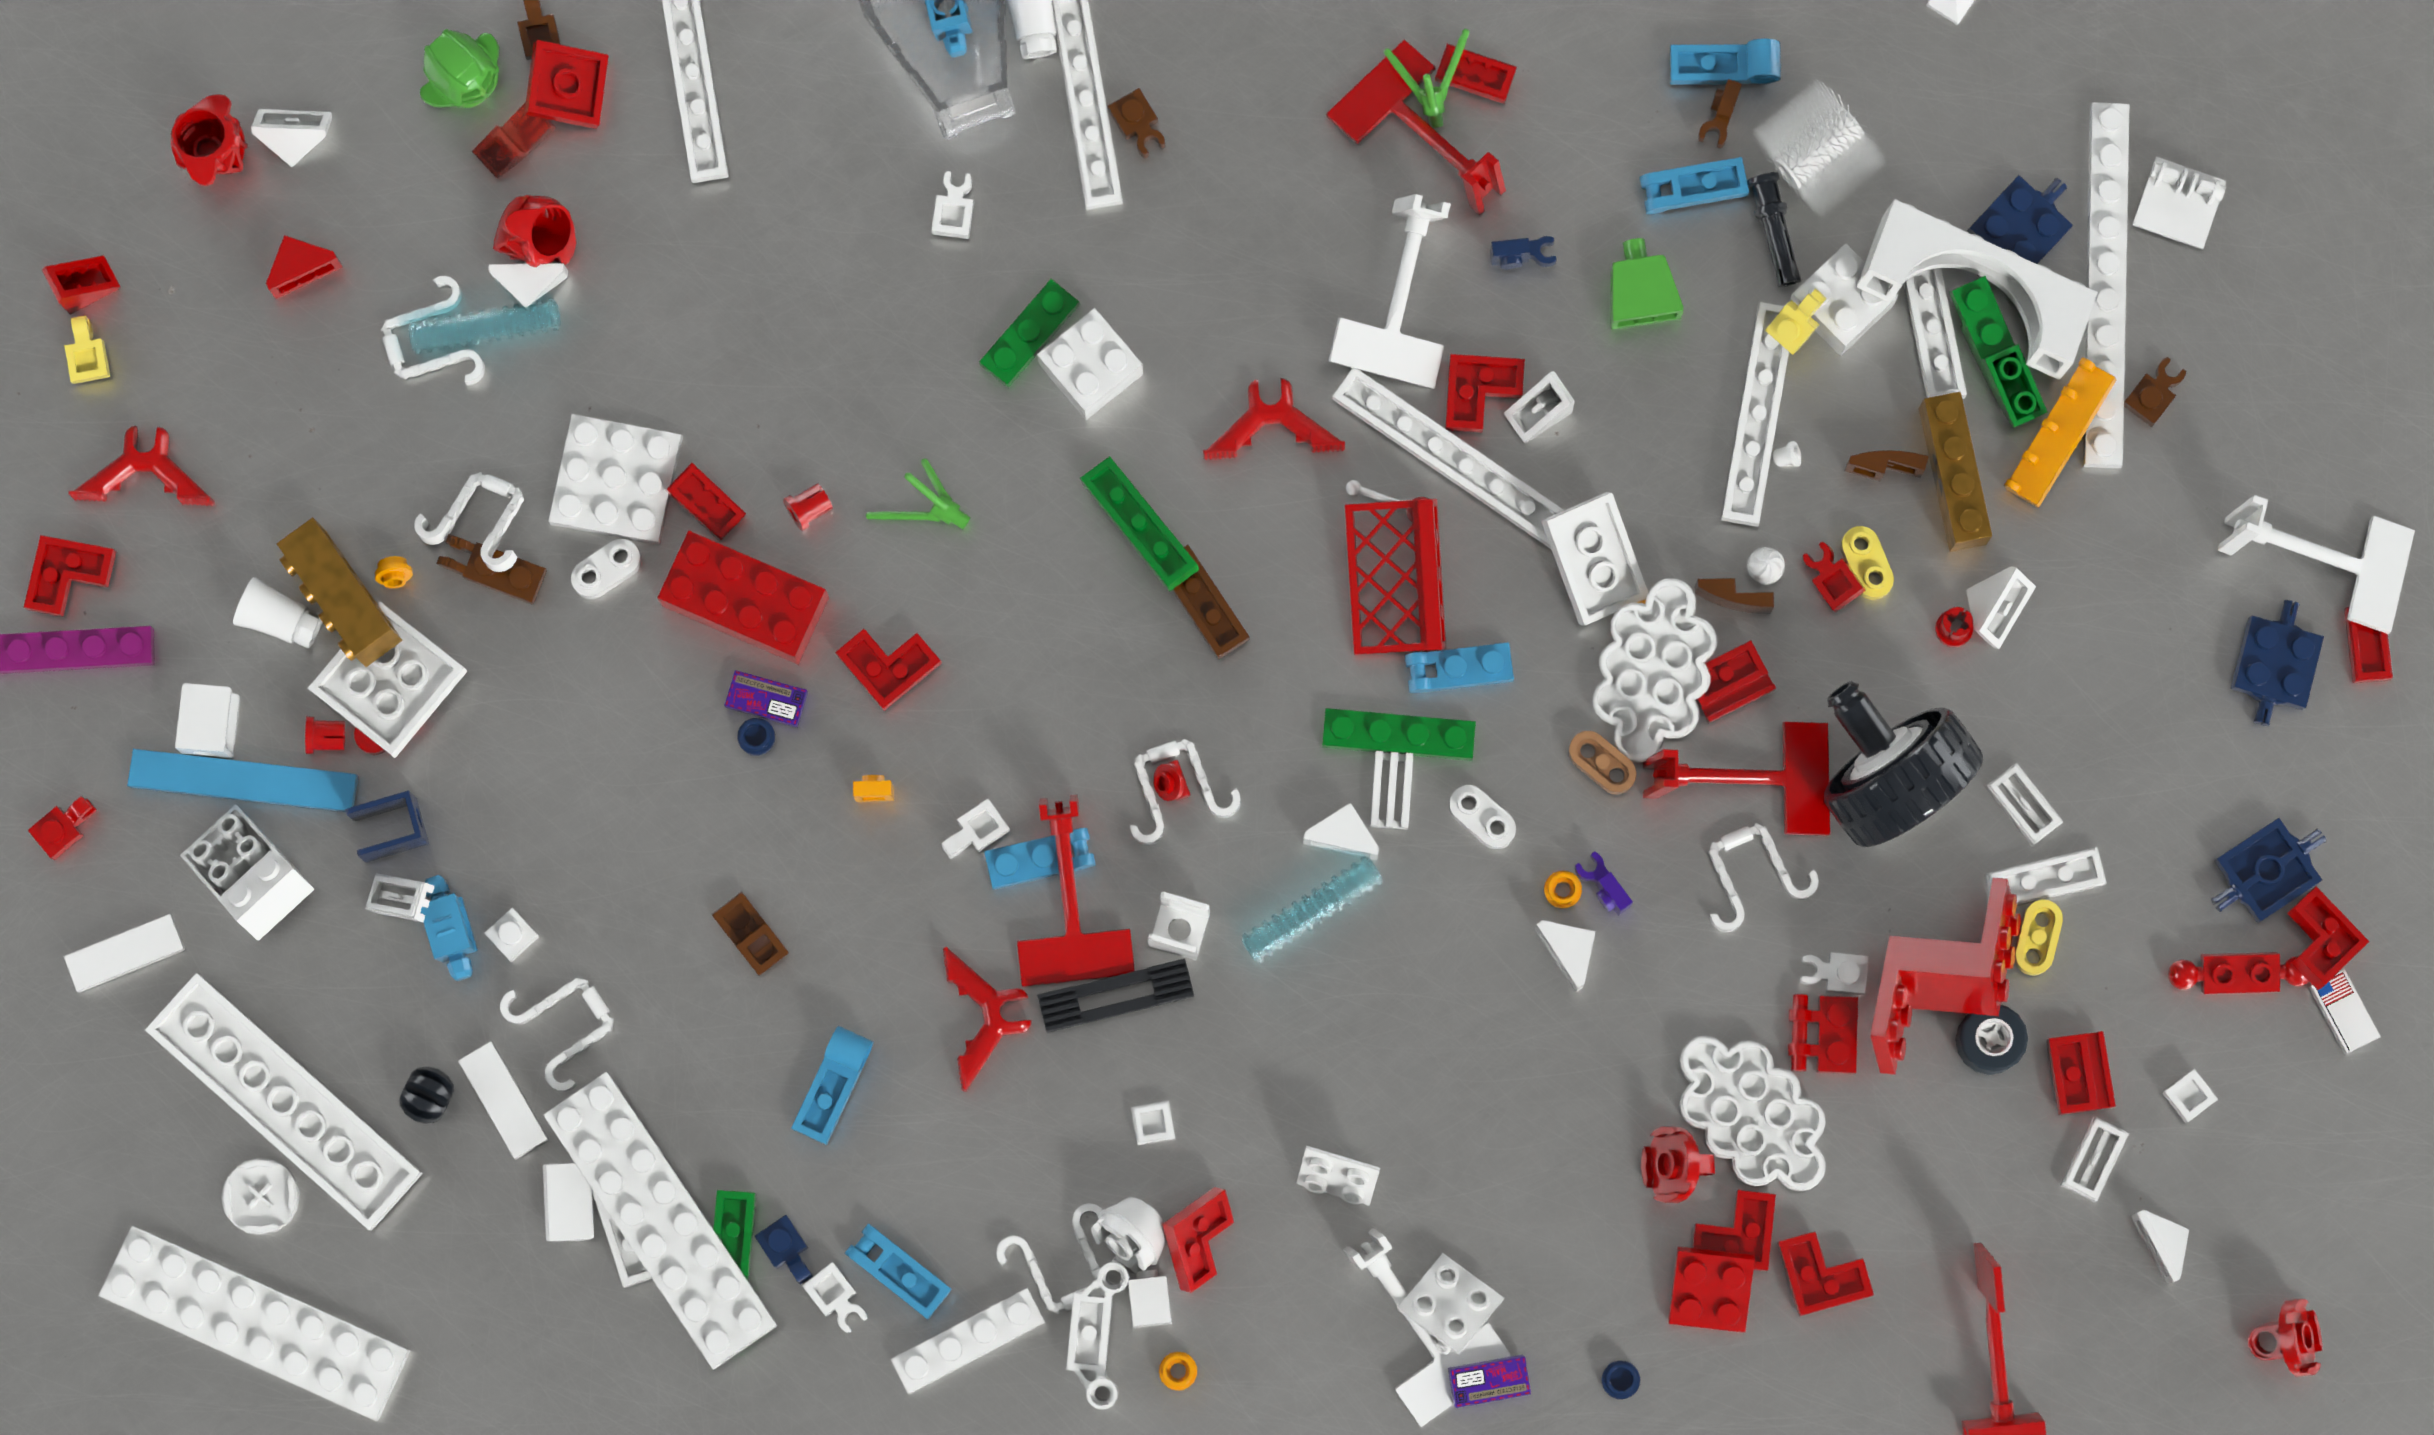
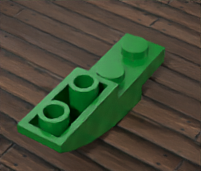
(1996, 352)

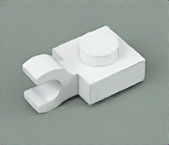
(979, 827)

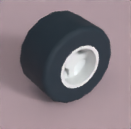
(2004, 1032)

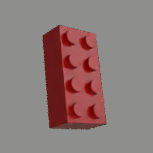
(743, 597)

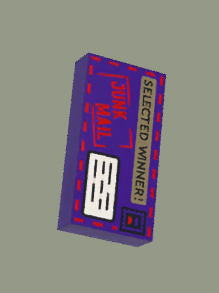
(766, 698)
(1489, 1381)

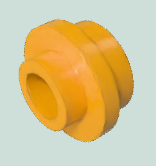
(393, 572)
(1571, 881)
(1178, 1358)

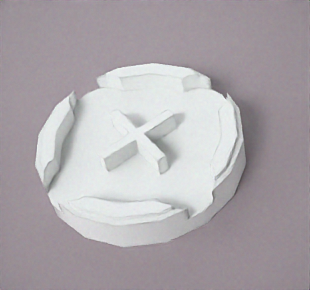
(260, 1196)

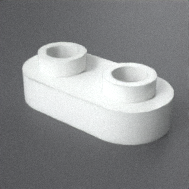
(607, 570)
(1482, 816)

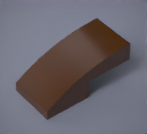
(1874, 463)
(1723, 593)
(750, 933)

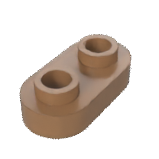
(1605, 760)

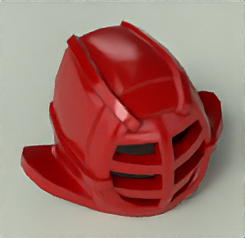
(211, 142)
(536, 235)

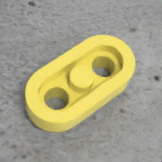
(1867, 561)
(2038, 938)

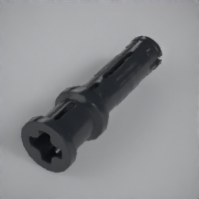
(1771, 213)

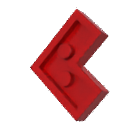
(1472, 380)
(59, 564)
(887, 676)
(2332, 935)
(1750, 1229)
(1189, 1237)
(1815, 1285)

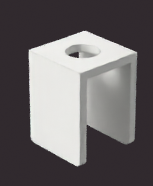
(207, 721)
(1174, 908)

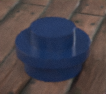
(756, 736)
(1620, 1380)

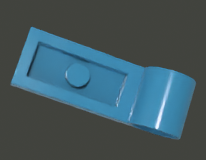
(1714, 64)
(832, 1085)

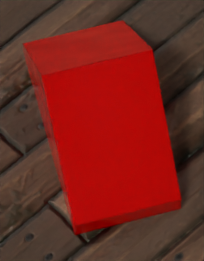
(299, 265)
(81, 282)

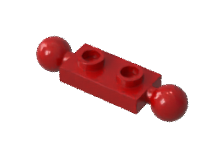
(2236, 973)

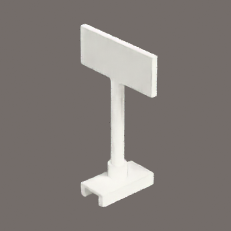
(1387, 349)
(2378, 571)
(1429, 1389)

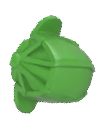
(460, 69)

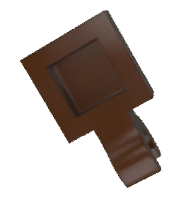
(536, 27)
(1723, 104)

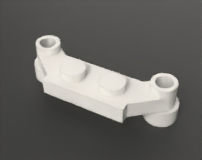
(1091, 1334)

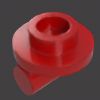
(1170, 782)

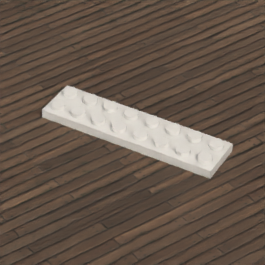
(283, 1102)
(660, 1220)
(254, 1323)

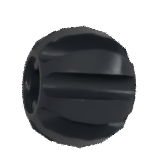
(426, 1095)

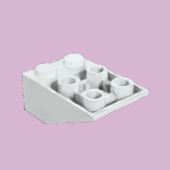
(247, 872)

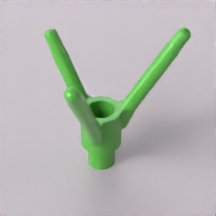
(1431, 97)
(943, 507)

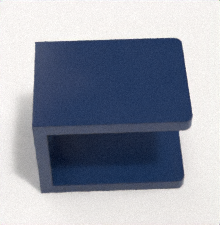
(385, 805)

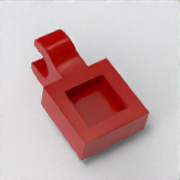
(59, 829)

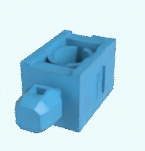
(950, 29)
(449, 929)

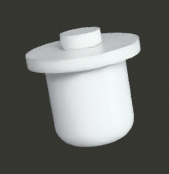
(1787, 455)

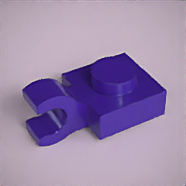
(1611, 892)

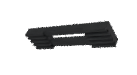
(1062, 1009)

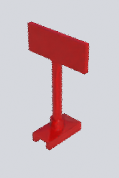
(1383, 93)
(1803, 777)
(1076, 953)
(2002, 1410)

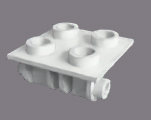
(2179, 202)
(1338, 1176)
(1450, 1304)

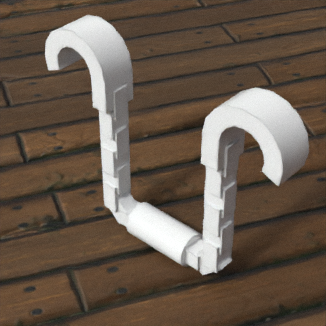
(393, 347)
(493, 540)
(1164, 752)
(1735, 839)
(595, 1003)
(1067, 1301)

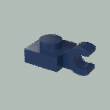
(1514, 252)
(783, 1245)

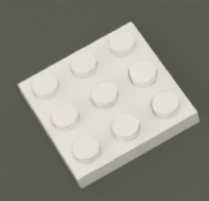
(615, 479)
(395, 691)

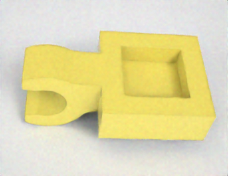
(1795, 322)
(87, 356)

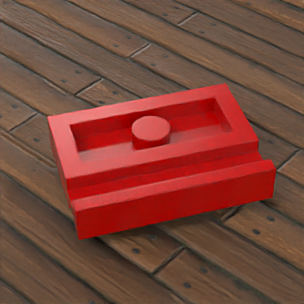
(1735, 681)
(2081, 1073)

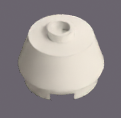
(1132, 1233)

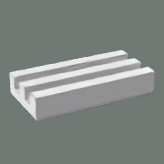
(1393, 758)
(2013, 814)
(416, 901)
(2080, 1188)

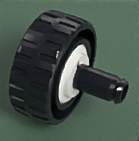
(1899, 771)

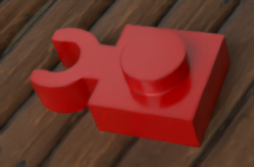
(1836, 581)

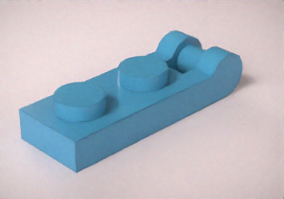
(1695, 185)
(1460, 667)
(1035, 859)
(899, 1272)

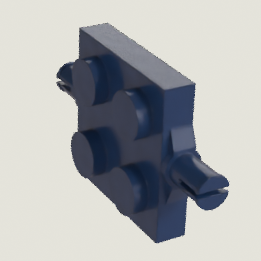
(2024, 220)
(2277, 663)
(2268, 870)

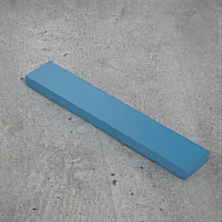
(242, 780)

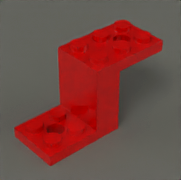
(1945, 976)

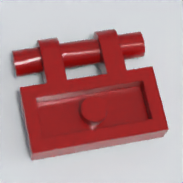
(1836, 1034)

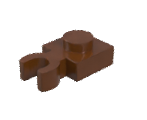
(1136, 117)
(2152, 395)

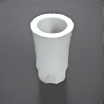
(1034, 27)
(276, 615)

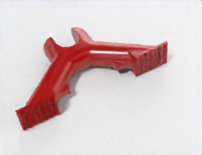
(1263, 414)
(133, 461)
(994, 1025)

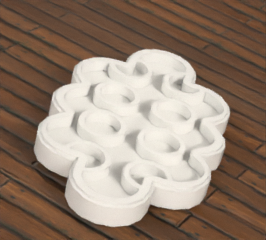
(1655, 669)
(1752, 1113)

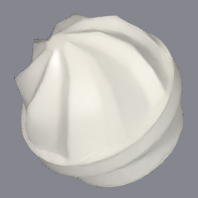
(1765, 565)

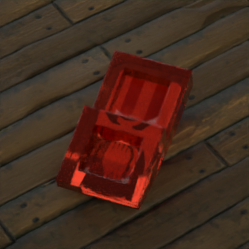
(512, 142)

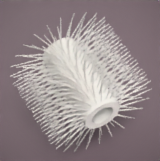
(1818, 148)

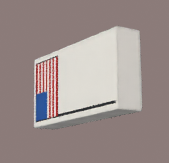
(2345, 1013)

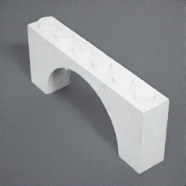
(2049, 303)

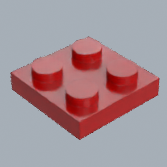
(566, 84)
(1711, 1289)

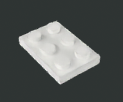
(1595, 558)

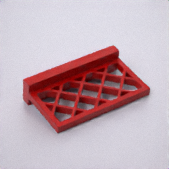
(1428, 575)

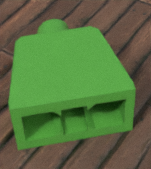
(1642, 289)

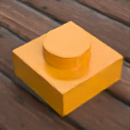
(873, 789)

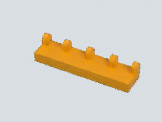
(2060, 433)

